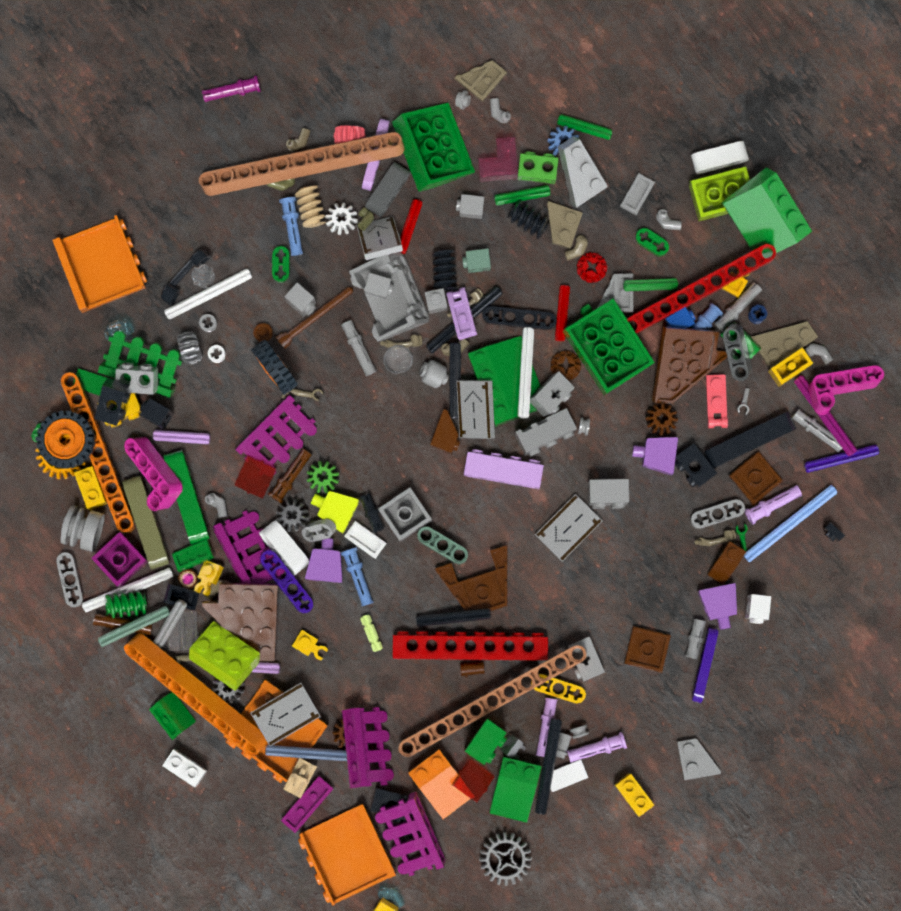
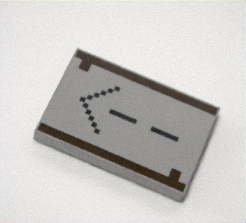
(380, 238)
(475, 409)
(568, 528)
(285, 714)

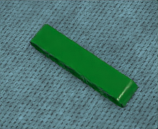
(188, 499)

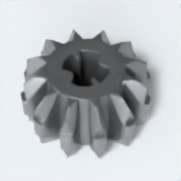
(189, 347)
(292, 508)
(221, 686)

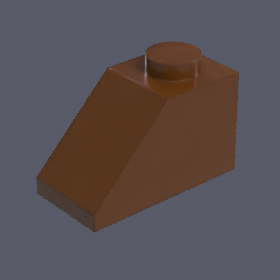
(445, 435)
(726, 563)

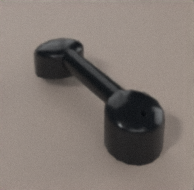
(170, 291)

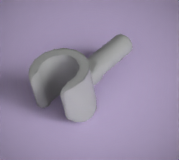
(744, 401)

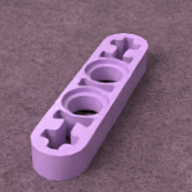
(372, 167)

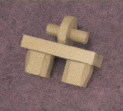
(300, 778)

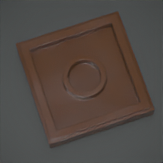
(755, 478)
(647, 649)

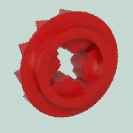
(590, 276)

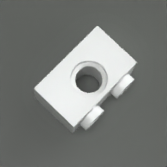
(757, 608)
(185, 768)

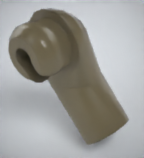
(299, 143)
(579, 249)
(445, 347)
(215, 589)

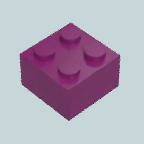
(119, 559)

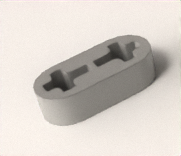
(317, 526)

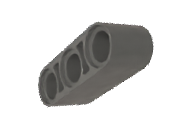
(387, 189)
(734, 360)

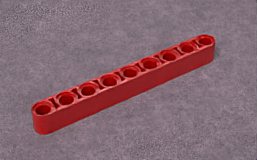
(708, 286)

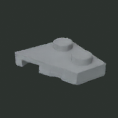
(616, 291)
(695, 760)

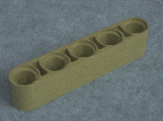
(146, 522)

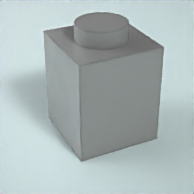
(470, 206)
(378, 286)
(436, 301)

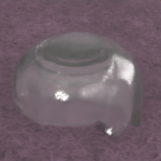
(398, 359)

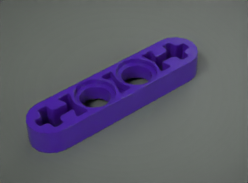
(284, 583)
(705, 664)

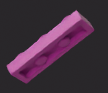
(307, 804)

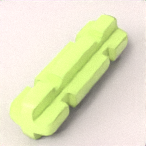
(371, 633)

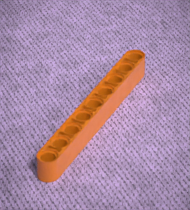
(104, 460)
(195, 694)

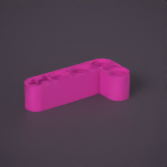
(847, 385)
(156, 471)

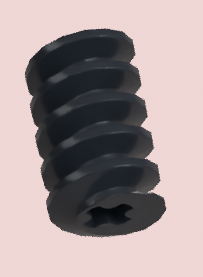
(528, 219)
(443, 270)

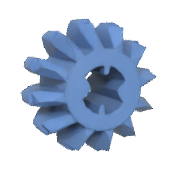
(556, 138)

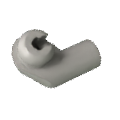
(666, 223)
(819, 350)

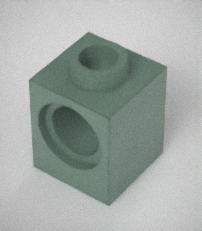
(477, 261)

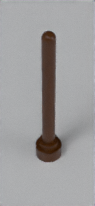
(285, 338)

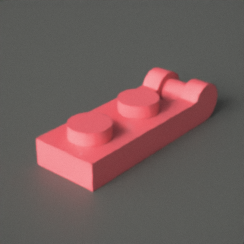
(716, 400)

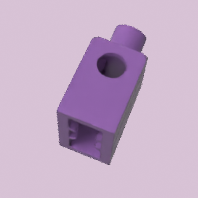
(658, 454)
(325, 564)
(719, 603)

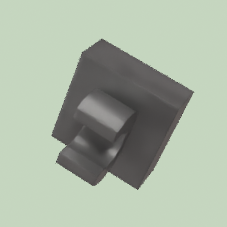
(512, 746)

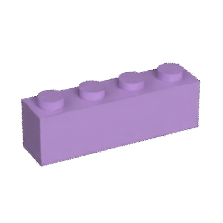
(503, 470)

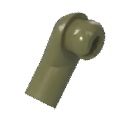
(282, 185)
(367, 218)

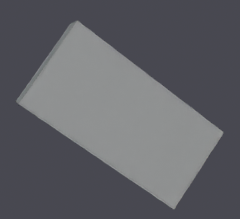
(637, 194)

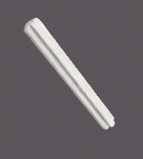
(207, 294)
(525, 372)
(132, 587)

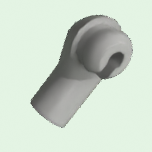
(498, 114)
(217, 502)

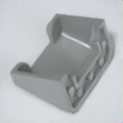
(404, 307)

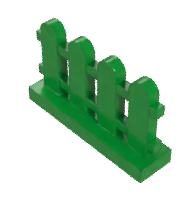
(154, 354)

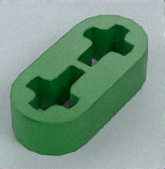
(654, 238)
(275, 264)

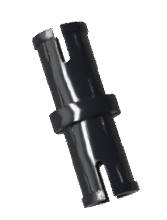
(371, 513)

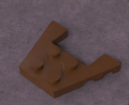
(483, 590)

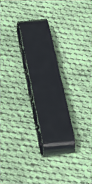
(750, 440)

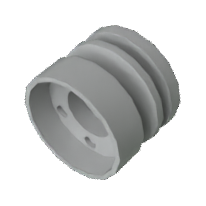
(78, 527)

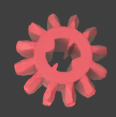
(348, 133)

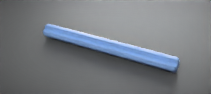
(790, 523)

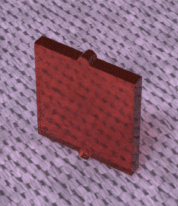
(255, 477)
(473, 780)

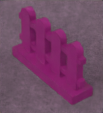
(307, 426)
(241, 545)
(357, 749)
(419, 822)

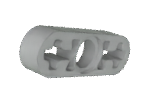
(729, 504)
(72, 564)

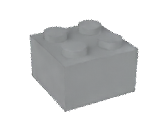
(608, 493)
(405, 514)

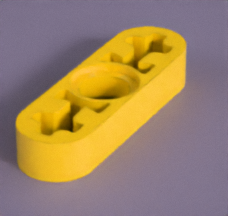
(570, 697)

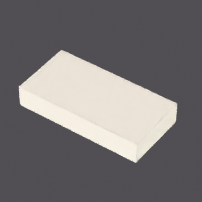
(365, 539)
(568, 775)

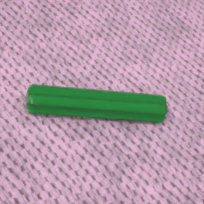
(584, 126)
(526, 194)
(650, 284)

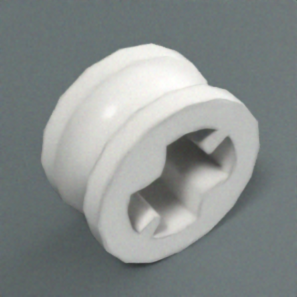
(211, 351)

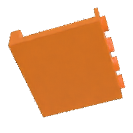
(100, 264)
(304, 737)
(346, 854)

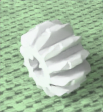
(334, 222)

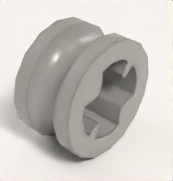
(213, 320)
(584, 426)
(579, 731)

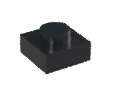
(833, 533)

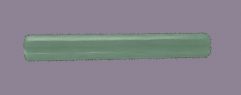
(133, 626)

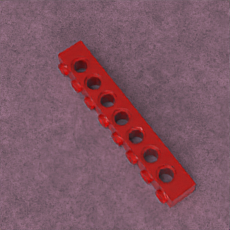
(539, 653)

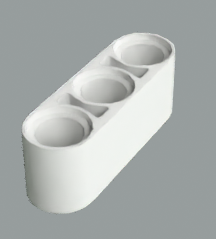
(719, 157)
(284, 546)

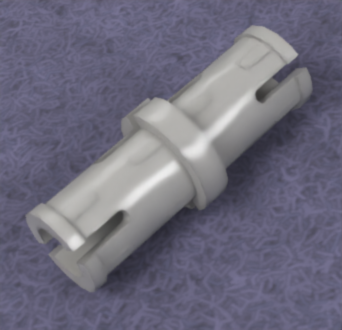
(695, 639)

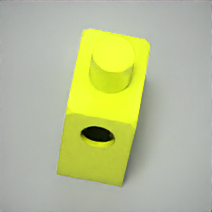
(336, 508)

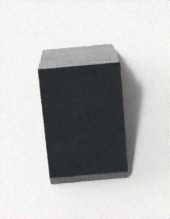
(175, 593)

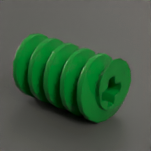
(125, 604)

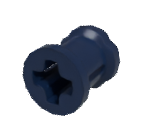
(752, 317)

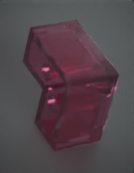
(500, 167)

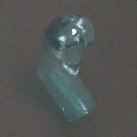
(391, 894)

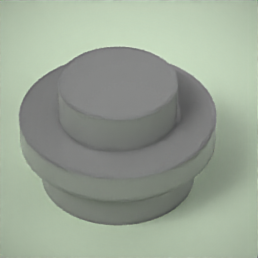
(463, 100)

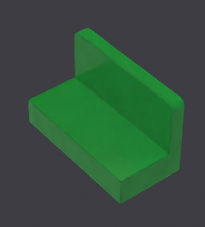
(172, 715)

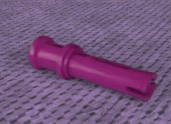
(241, 87)

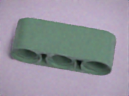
(449, 552)

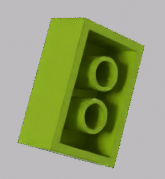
(714, 189)
(224, 656)

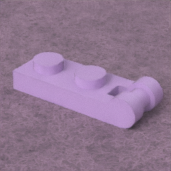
(461, 313)

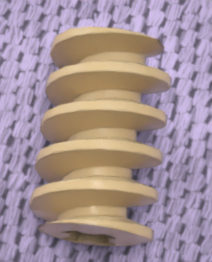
(309, 207)

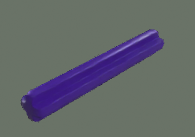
(841, 458)

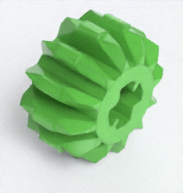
(319, 471)

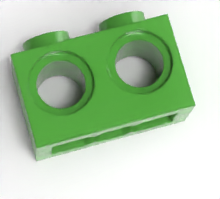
(537, 174)

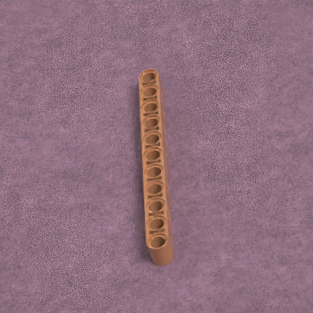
(294, 169)
(483, 703)

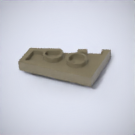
(784, 342)

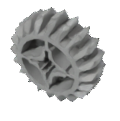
(491, 849)

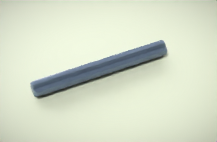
(302, 752)

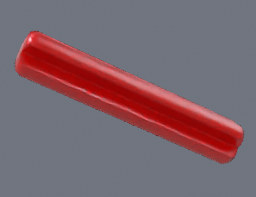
(410, 224)
(562, 312)

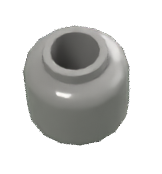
(433, 374)

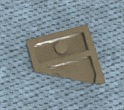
(482, 80)
(563, 224)

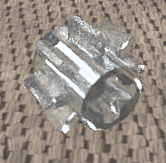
(203, 276)

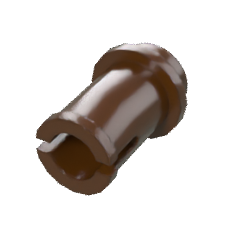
(472, 669)

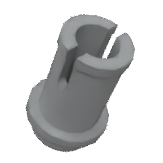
(563, 744)

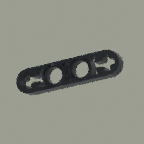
(519, 315)

